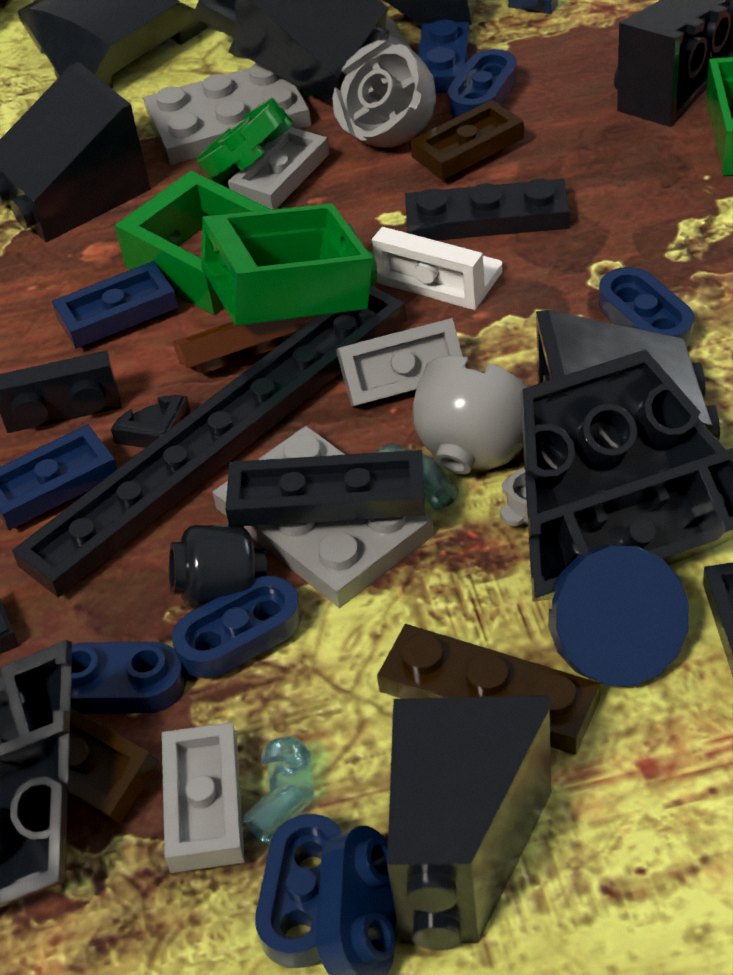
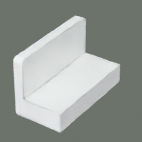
(433, 268)

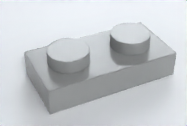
(281, 167)
(394, 361)
(201, 798)

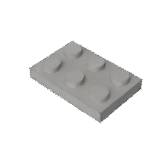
(198, 113)
(335, 555)

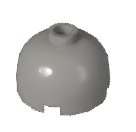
(385, 95)
(468, 415)

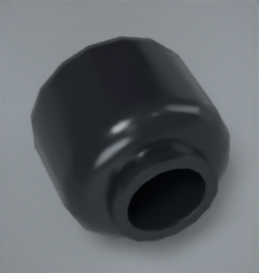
(214, 563)

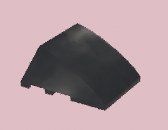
(105, 32)
(620, 464)
(34, 771)

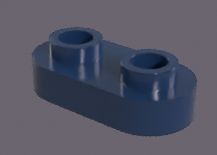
(484, 77)
(642, 302)
(235, 627)
(114, 679)
(291, 892)
(356, 905)

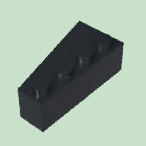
(668, 54)

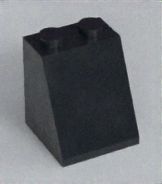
(308, 38)
(71, 156)
(576, 343)
(461, 809)

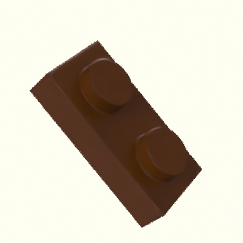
(211, 347)

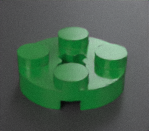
(244, 141)

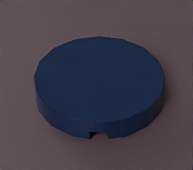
(618, 615)

